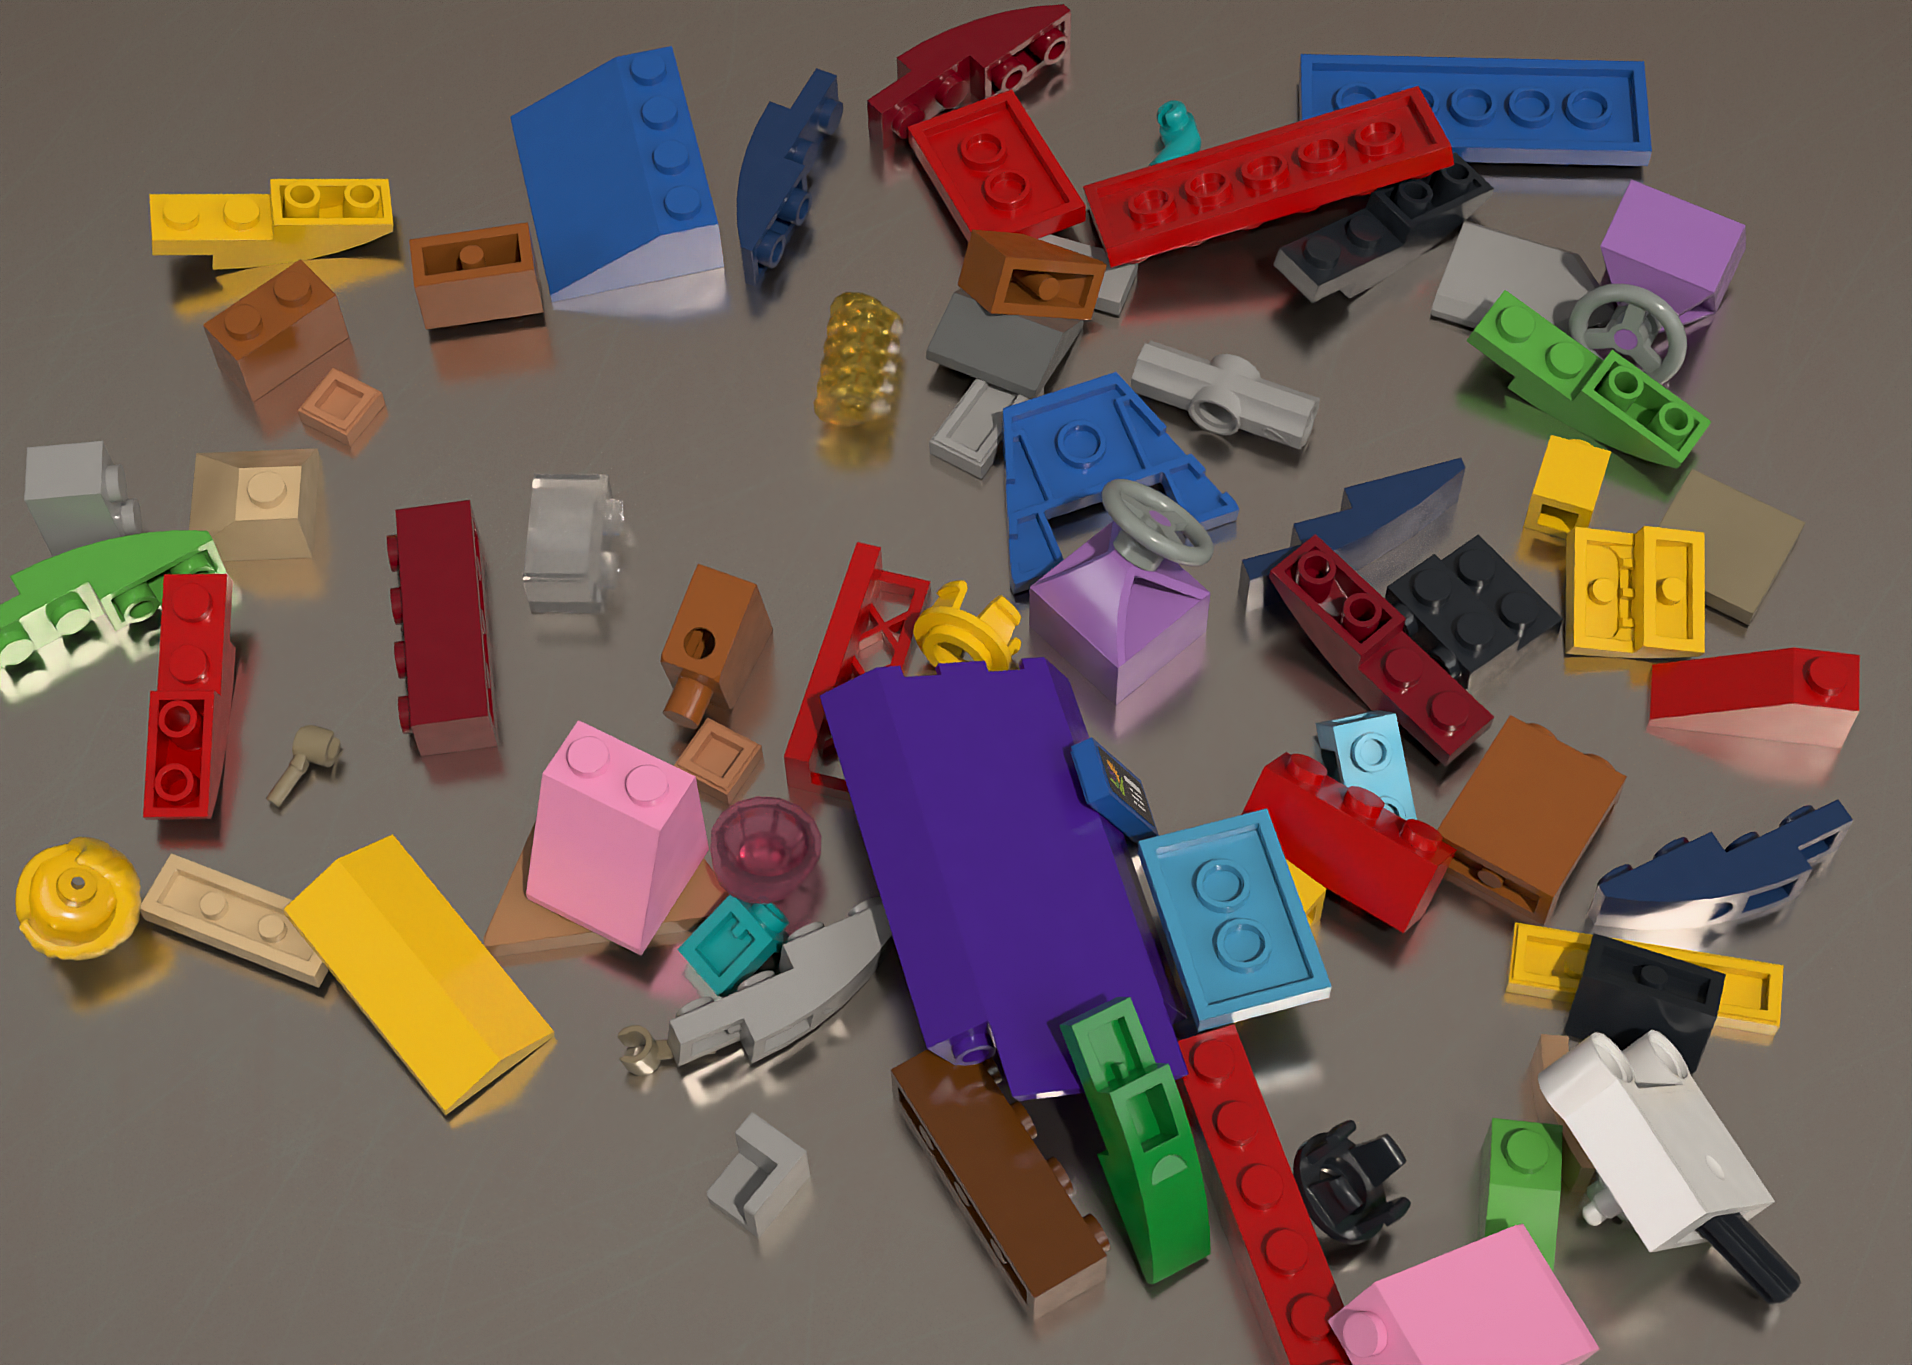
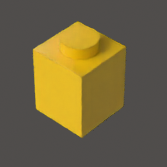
(1566, 486)

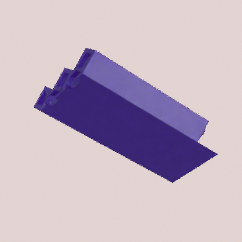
(996, 869)

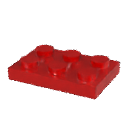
(996, 169)

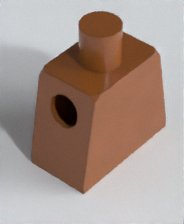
(713, 644)

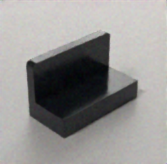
(1637, 990)

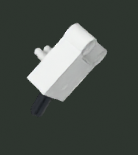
(1663, 1155)

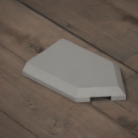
(1533, 272)

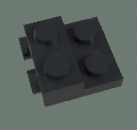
(1472, 613)

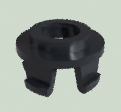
(1353, 1201)

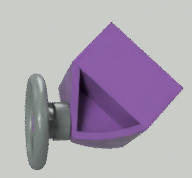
(1664, 271)
(1122, 598)

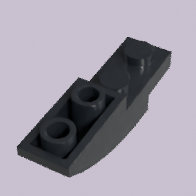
(1384, 236)

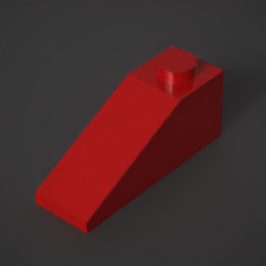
(1760, 695)

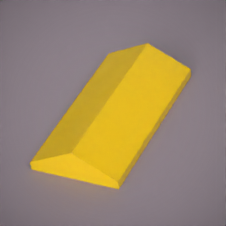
(417, 971)

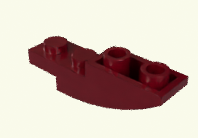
(971, 58)
(1373, 655)

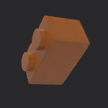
(476, 275)
(276, 330)

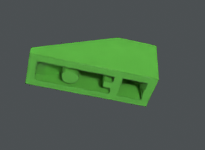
(1521, 1181)

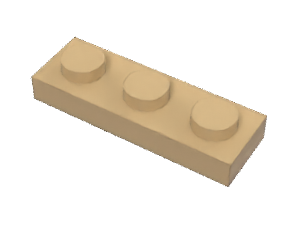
(231, 918)

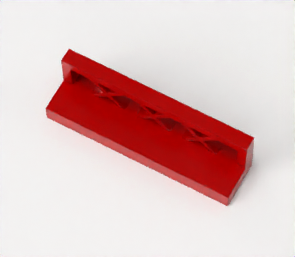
(838, 659)

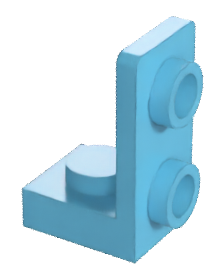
(1371, 757)

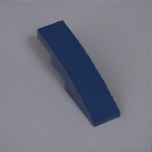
(1369, 524)

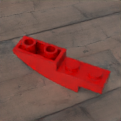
(192, 698)

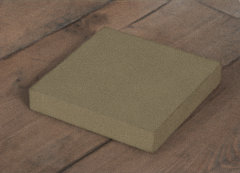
(1742, 542)

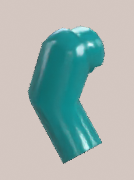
(1177, 132)

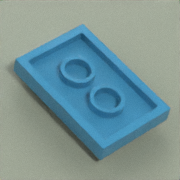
(1233, 920)

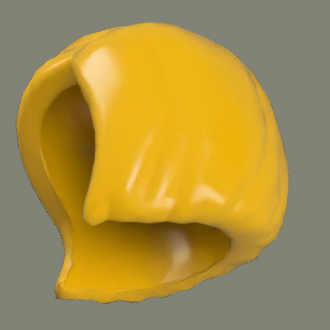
(72, 918)

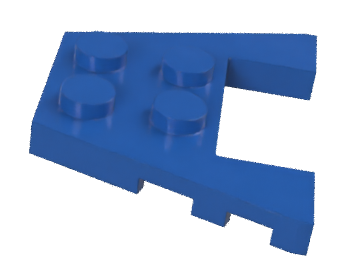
(1072, 444)

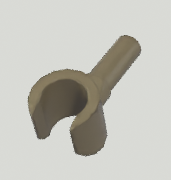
(309, 745)
(652, 1054)

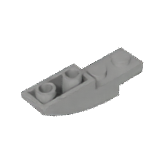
(817, 977)

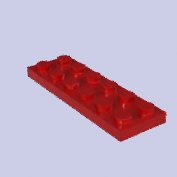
(1267, 176)

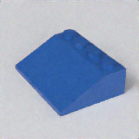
(617, 179)

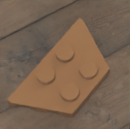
(529, 927)

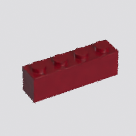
(444, 629)

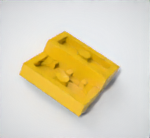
(1635, 593)

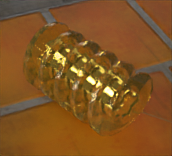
(858, 361)

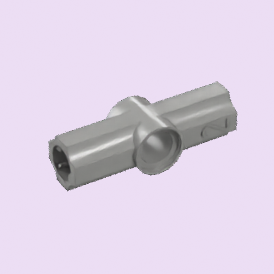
(1225, 394)

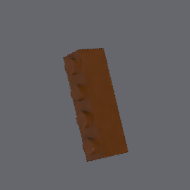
(1003, 1179)

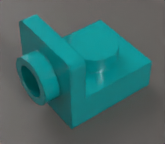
(735, 943)

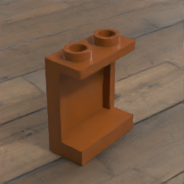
(1528, 817)

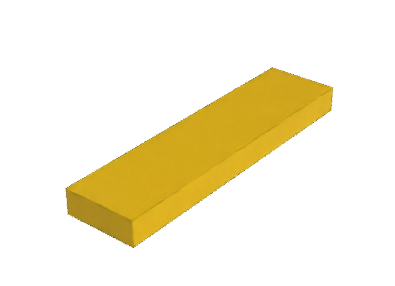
(1551, 962)

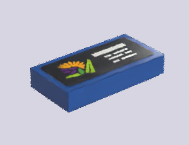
(1113, 790)

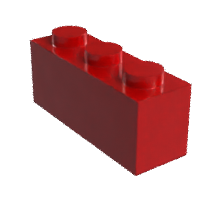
(1351, 840)

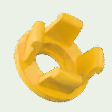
(947, 630)

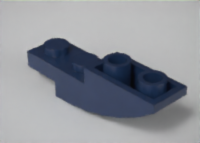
(774, 172)
(1707, 885)

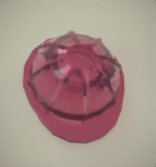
(764, 849)

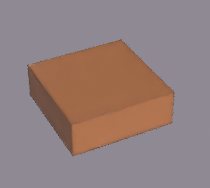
(341, 407)
(720, 760)

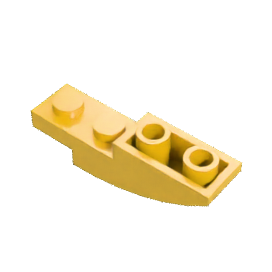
(259, 230)

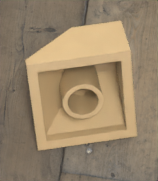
(257, 502)

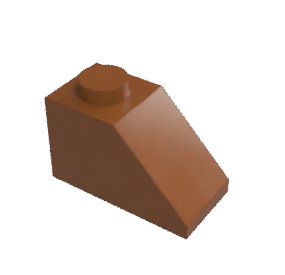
(1029, 276)

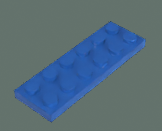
(1501, 105)

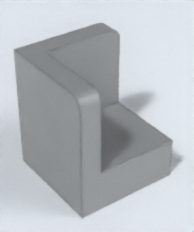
(760, 1176)

